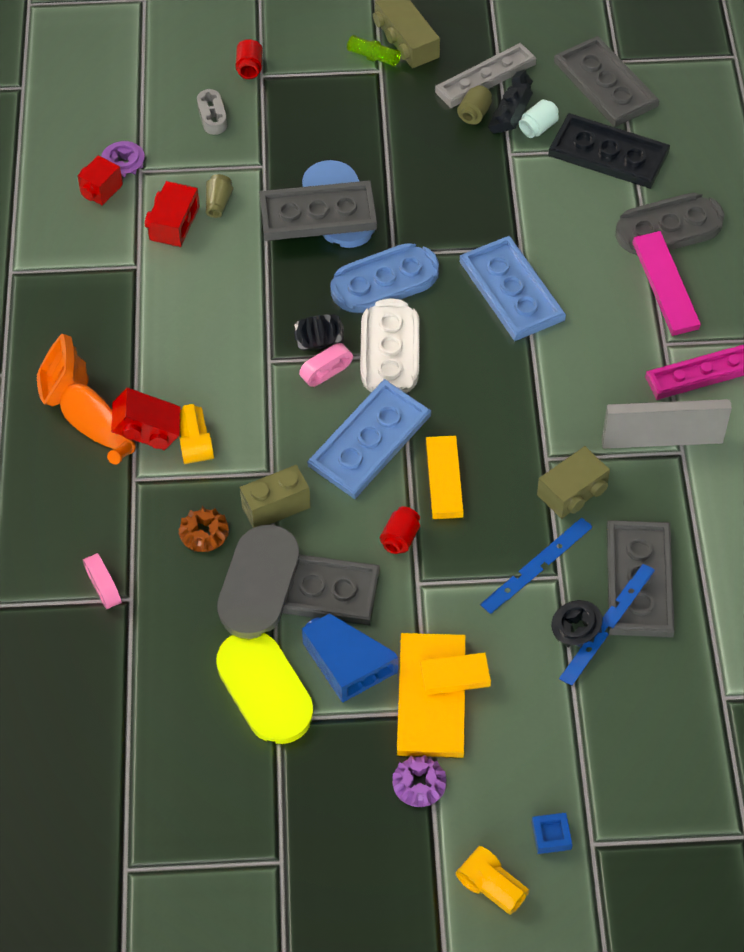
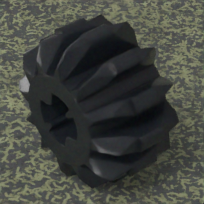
(318, 332)

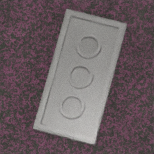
(665, 423)

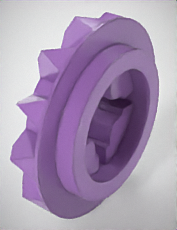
(125, 150)
(421, 794)

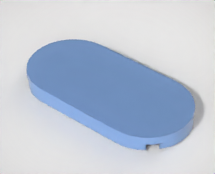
(333, 173)
(385, 275)

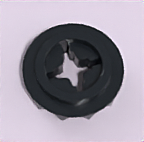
(572, 613)

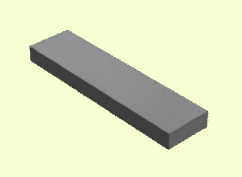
(486, 74)

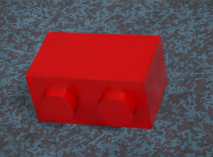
(172, 213)
(145, 419)

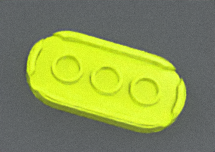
(265, 688)

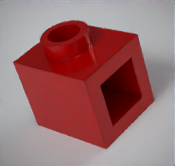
(100, 180)

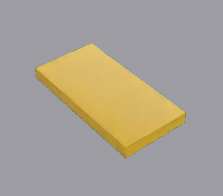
(430, 722)

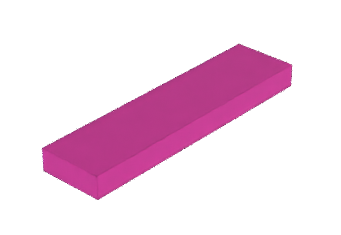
(666, 283)
(696, 372)

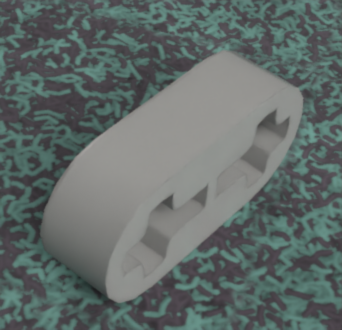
(207, 112)

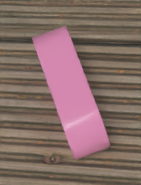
(326, 364)
(102, 581)

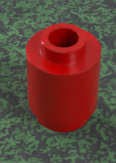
(249, 58)
(400, 530)

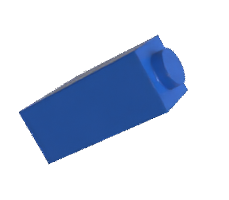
(347, 656)

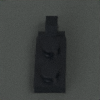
(512, 103)

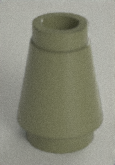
(217, 194)

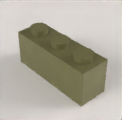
(407, 31)

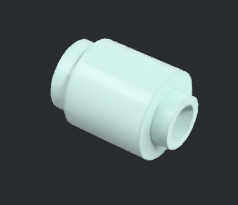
(539, 118)

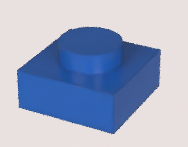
(551, 833)

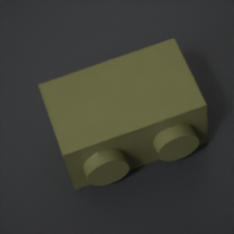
(573, 482)
(275, 497)

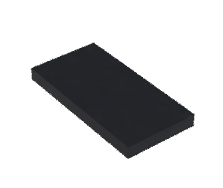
(609, 150)

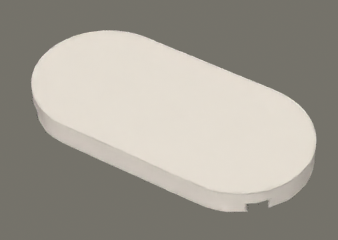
(390, 345)

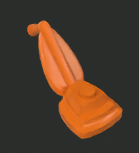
(64, 381)

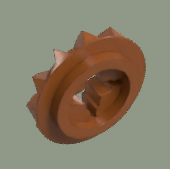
(200, 540)

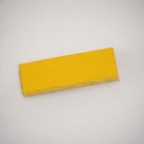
(444, 477)

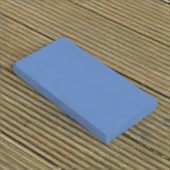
(512, 288)
(369, 438)

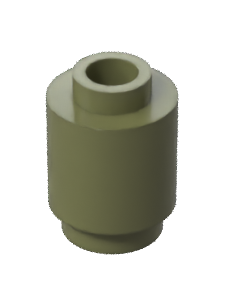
(475, 104)

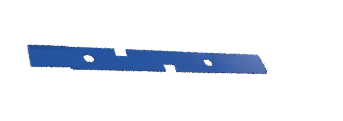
(533, 568)
(610, 619)

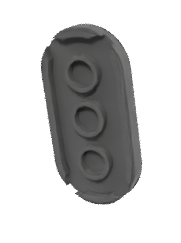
(680, 219)
(258, 581)

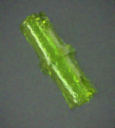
(373, 50)

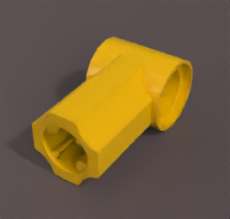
(194, 439)
(484, 874)

